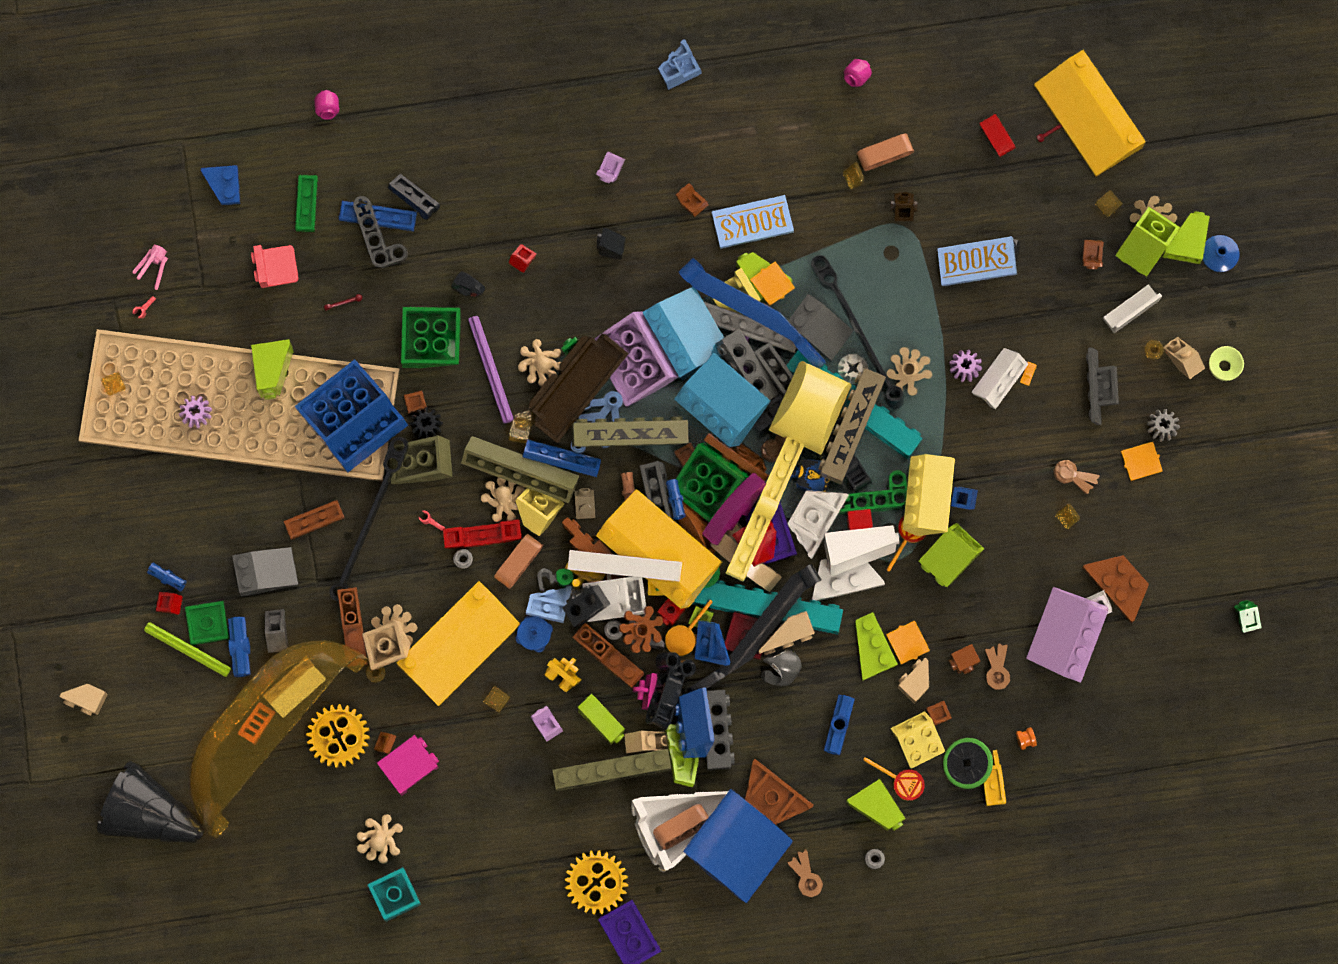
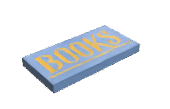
(752, 221)
(977, 261)

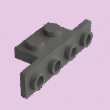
(1102, 386)

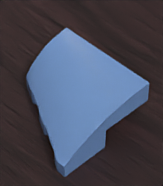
(679, 67)

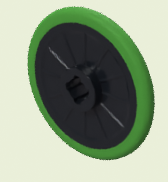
(980, 761)

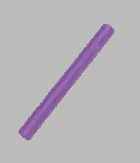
(490, 369)

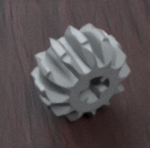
(1165, 419)

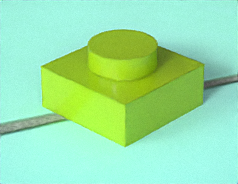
(707, 616)

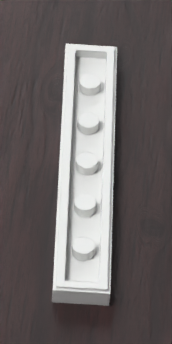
(624, 565)

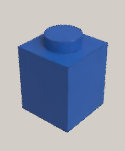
(964, 498)

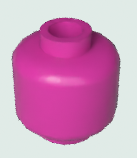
(857, 73)
(326, 104)

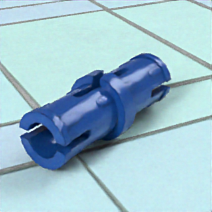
(675, 499)
(166, 577)

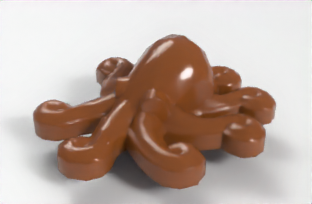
(641, 630)

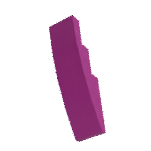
(736, 505)

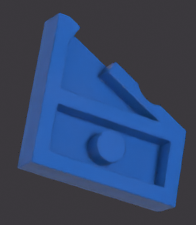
(224, 183)

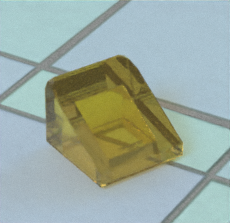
(853, 176)
(113, 383)
(1068, 516)

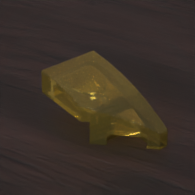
(521, 426)

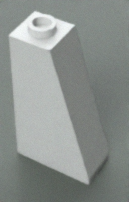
(857, 547)

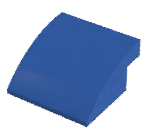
(351, 415)
(738, 846)

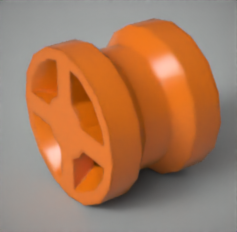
(1026, 738)

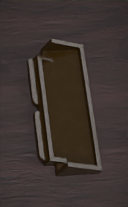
(580, 379)

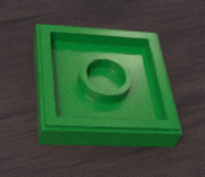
(207, 623)

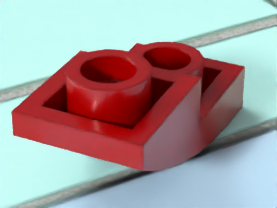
(997, 135)

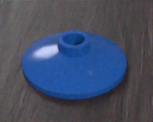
(1219, 262)

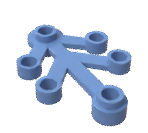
(603, 413)

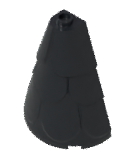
(146, 810)

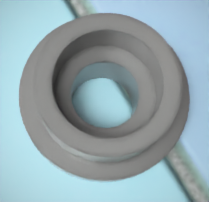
(463, 552)
(609, 625)
(874, 852)

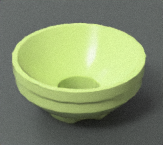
(1230, 355)

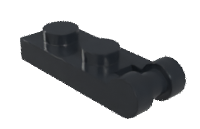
(414, 196)

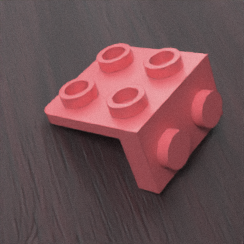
(275, 266)

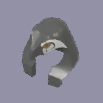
(786, 663)

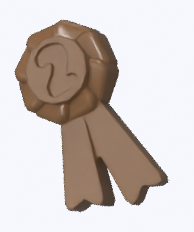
(772, 448)
(1066, 472)
(997, 676)
(809, 883)

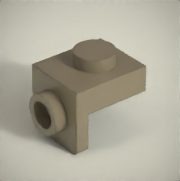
(584, 503)

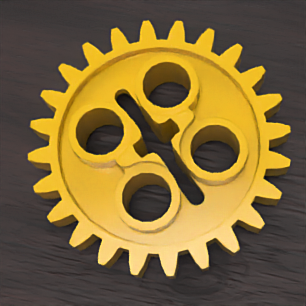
(322, 744)
(608, 896)

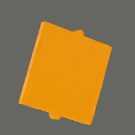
(772, 283)
(1141, 461)
(907, 642)

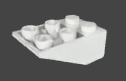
(623, 595)

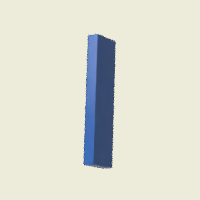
(385, 216)
(561, 458)

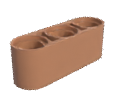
(885, 152)
(518, 561)
(680, 827)

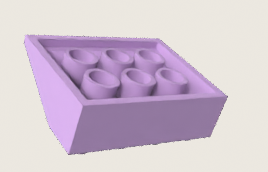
(646, 365)
(1067, 634)

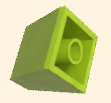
(1147, 241)
(271, 366)
(950, 555)

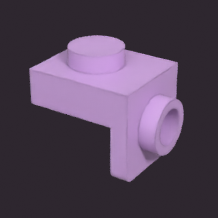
(610, 167)
(546, 723)

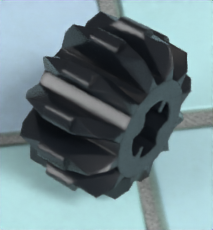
(424, 417)

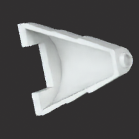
(657, 810)

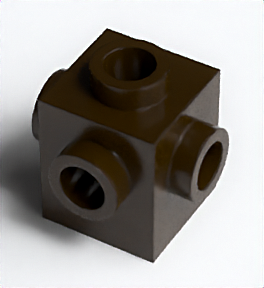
(903, 206)

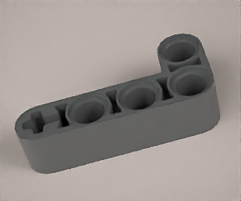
(375, 230)

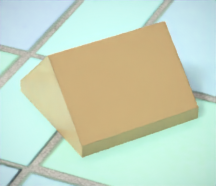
(386, 645)

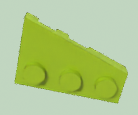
(873, 647)
(683, 769)

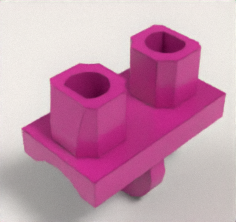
(646, 690)

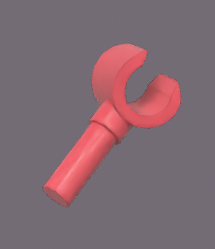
(144, 307)
(429, 520)

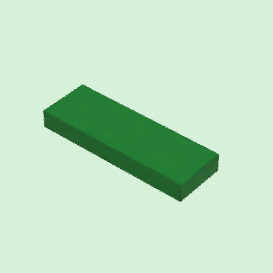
(306, 203)

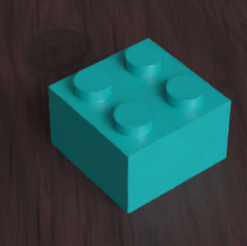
(394, 894)

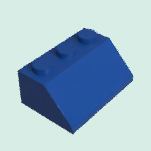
(694, 724)

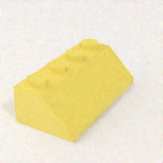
(928, 494)

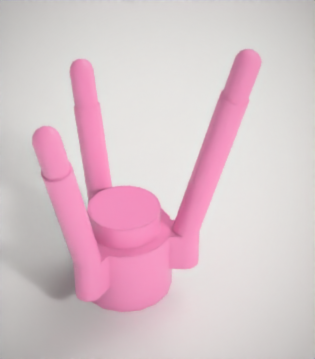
(154, 255)

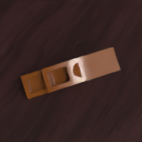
(695, 525)
(583, 542)
(352, 619)
(608, 655)

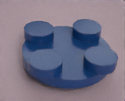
(534, 633)

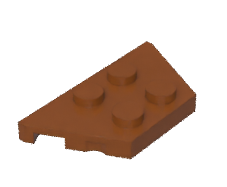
(742, 455)
(1120, 582)
(773, 795)

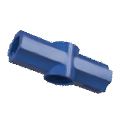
(239, 646)
(841, 712)

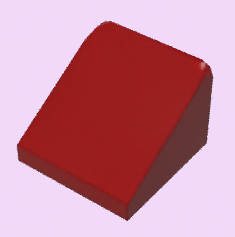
(522, 258)
(169, 603)

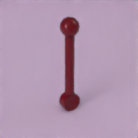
(1040, 137)
(358, 297)

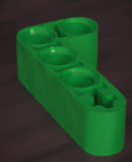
(887, 495)

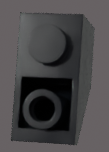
(611, 244)

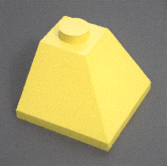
(537, 510)

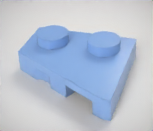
(549, 604)

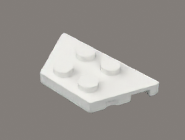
(815, 517)
(846, 582)

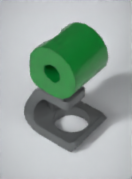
(563, 577)

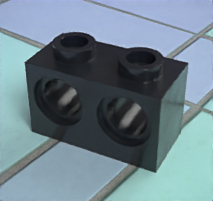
(766, 418)
(587, 608)

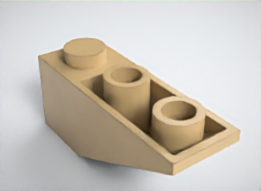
(792, 629)

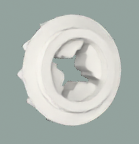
(852, 359)

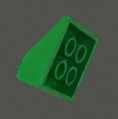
(430, 337)
(708, 480)

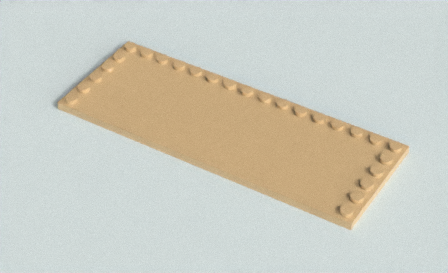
(242, 425)

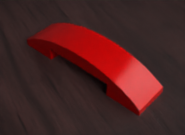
(482, 535)

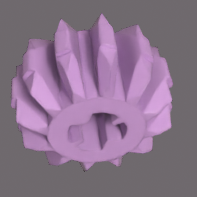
(968, 359)
(192, 406)

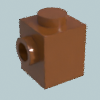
(964, 660)

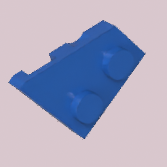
(710, 644)

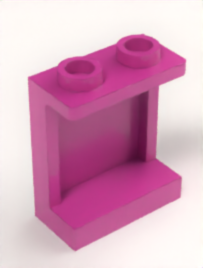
(408, 764)

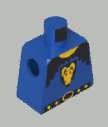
(809, 476)

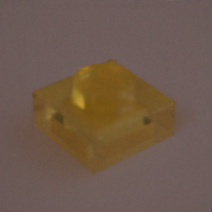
(1108, 203)
(496, 699)

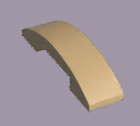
(761, 574)

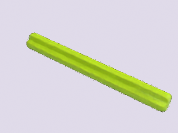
(187, 649)

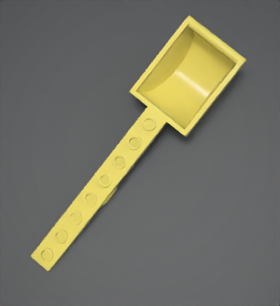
(805, 421)

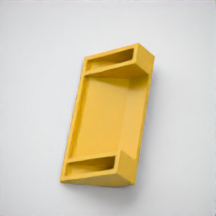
(1090, 113)
(647, 532)
(458, 643)

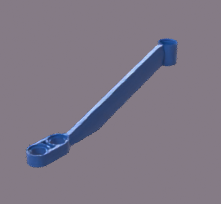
(748, 306)

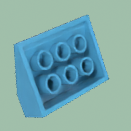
(685, 331)
(722, 400)

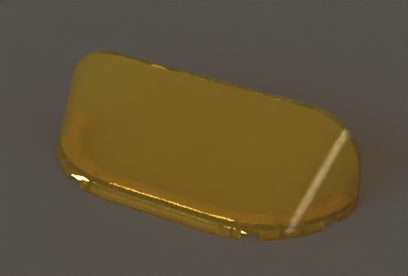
(260, 721)

